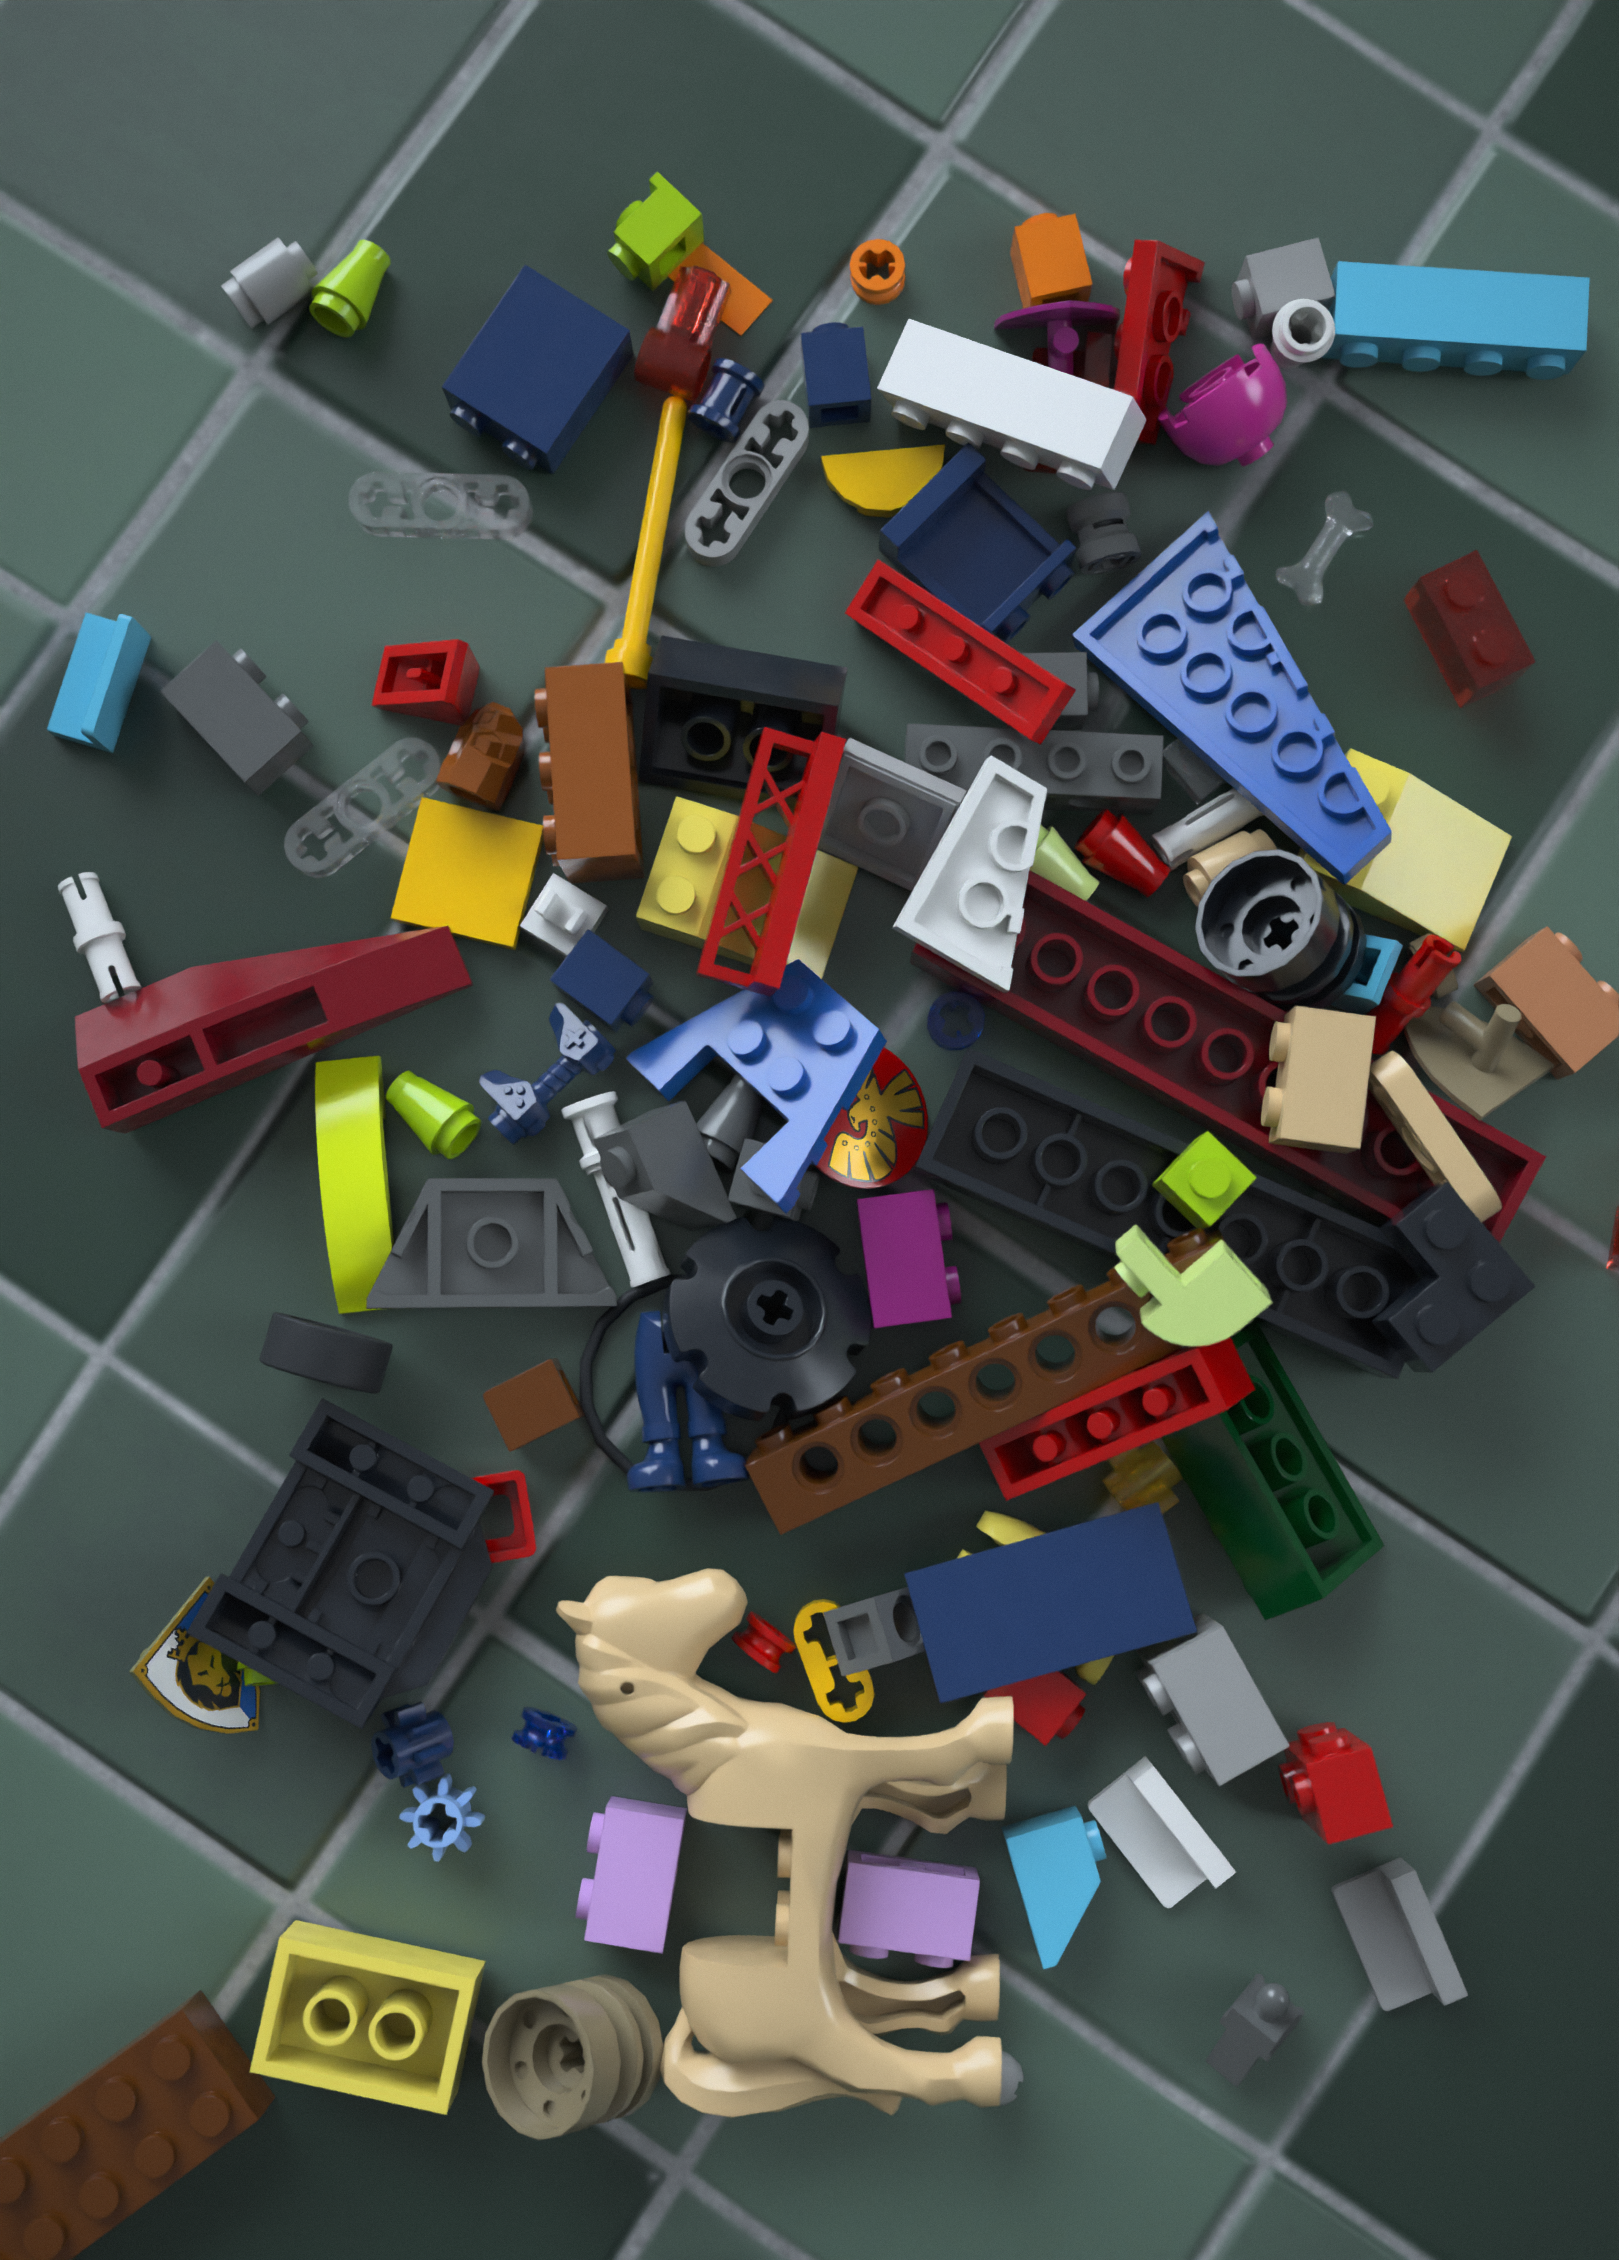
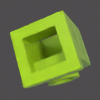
(656, 234)

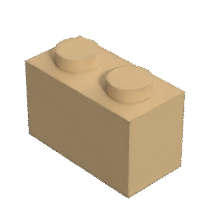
(1319, 1079)

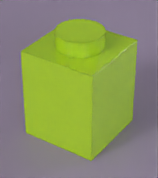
(1204, 1181)

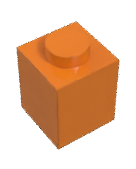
(1050, 260)

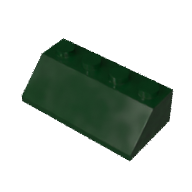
(1274, 1489)

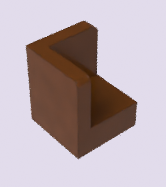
(533, 1404)

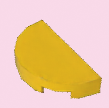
(883, 479)

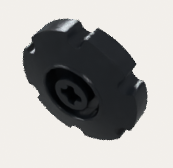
(721, 1310)

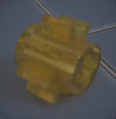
(1143, 1478)

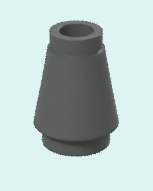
(729, 1122)

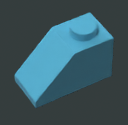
(1055, 1874)

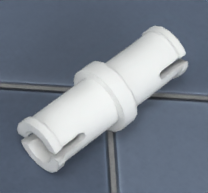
(98, 936)

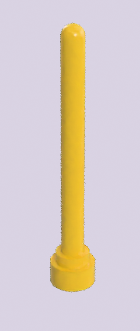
(632, 646)

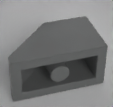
(665, 1168)

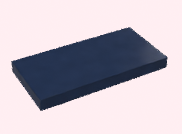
(1050, 1602)

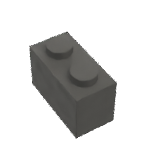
(237, 717)

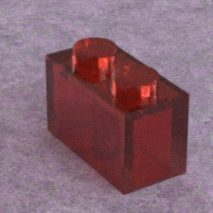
(1468, 629)

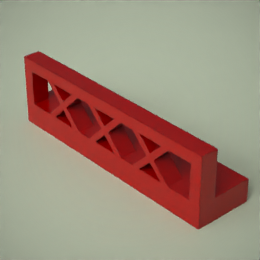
(794, 866)

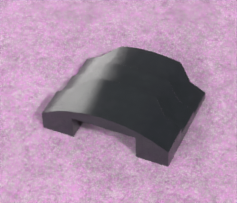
(353, 1569)

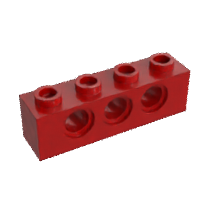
(1118, 1416)

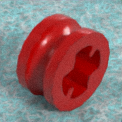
(763, 1642)

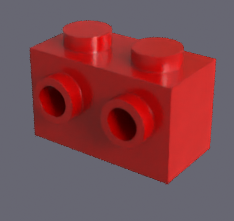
(1334, 1783)

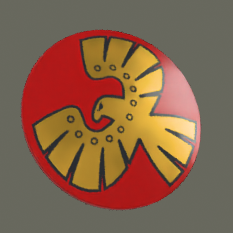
(881, 1129)

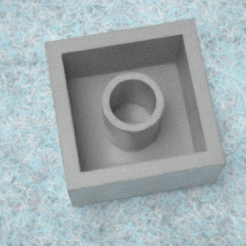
(1213, 1699)

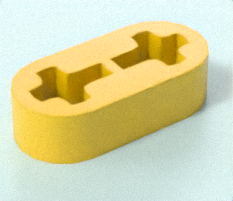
(819, 1670)

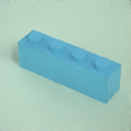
(1458, 319)

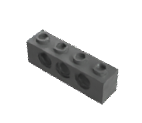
(1076, 767)

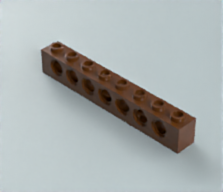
(801, 1493)

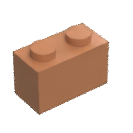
(1560, 1003)

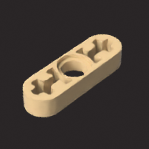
(1430, 1134)

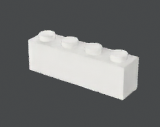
(1012, 406)

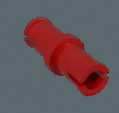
(1410, 990)

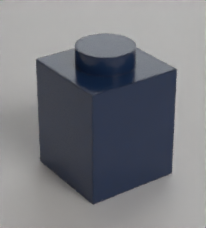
(835, 375)
(604, 982)

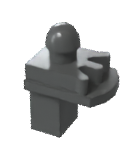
(1255, 2029)

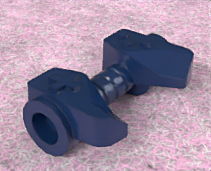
(523, 1106)

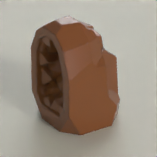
(484, 757)

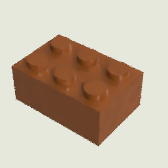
(590, 773)

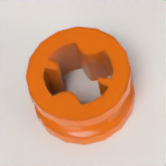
(877, 290)

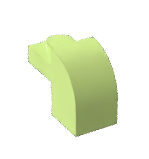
(1193, 1307)

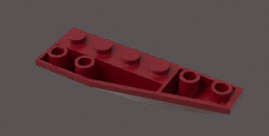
(251, 1017)

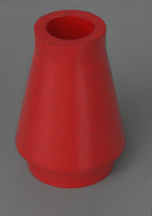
(1121, 852)

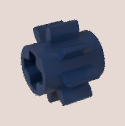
(412, 1744)

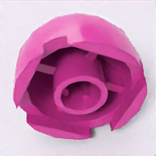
(1230, 411)

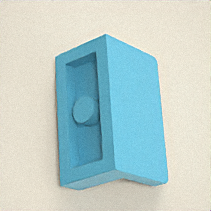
(99, 681)

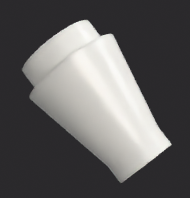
(1307, 324)

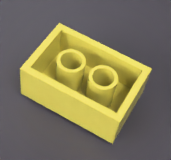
(368, 2016)

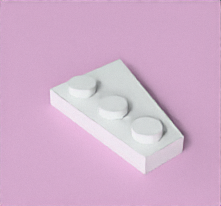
(978, 876)

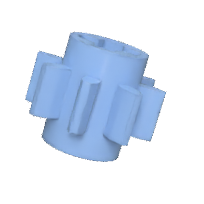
(427, 1827)

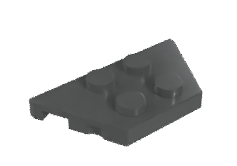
(491, 1249)

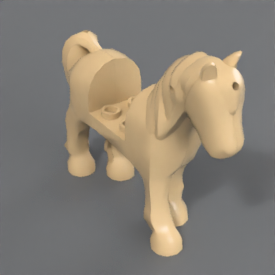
(788, 2010)

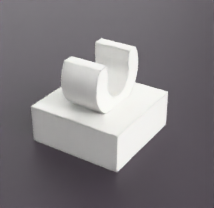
(563, 915)

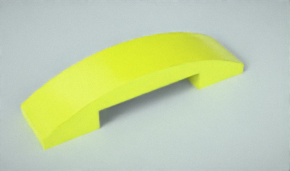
(353, 1175)

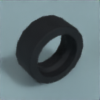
(325, 1353)

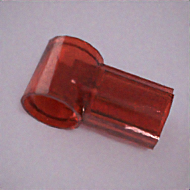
(678, 351)

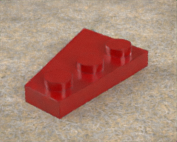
(1153, 319)

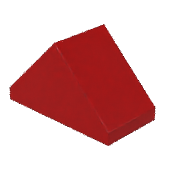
(428, 680)

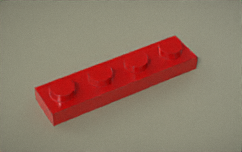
(960, 652)

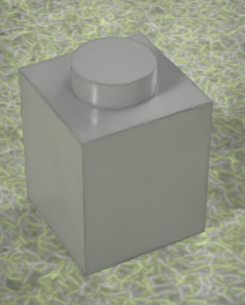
(1278, 277)

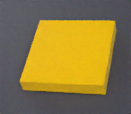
(468, 873)

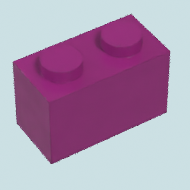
(906, 1259)

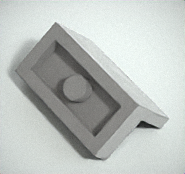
(1397, 1936)

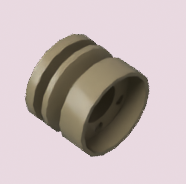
(572, 2056)

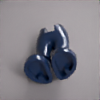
(656, 1389)

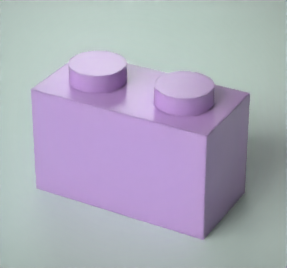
(633, 1874)
(908, 1908)

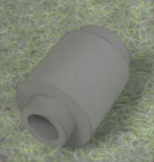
(270, 282)

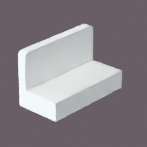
(1158, 1834)

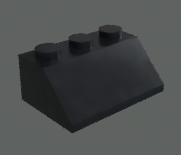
(710, 711)

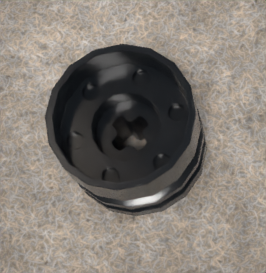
(1280, 931)

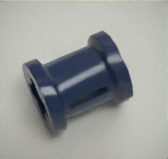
(726, 400)

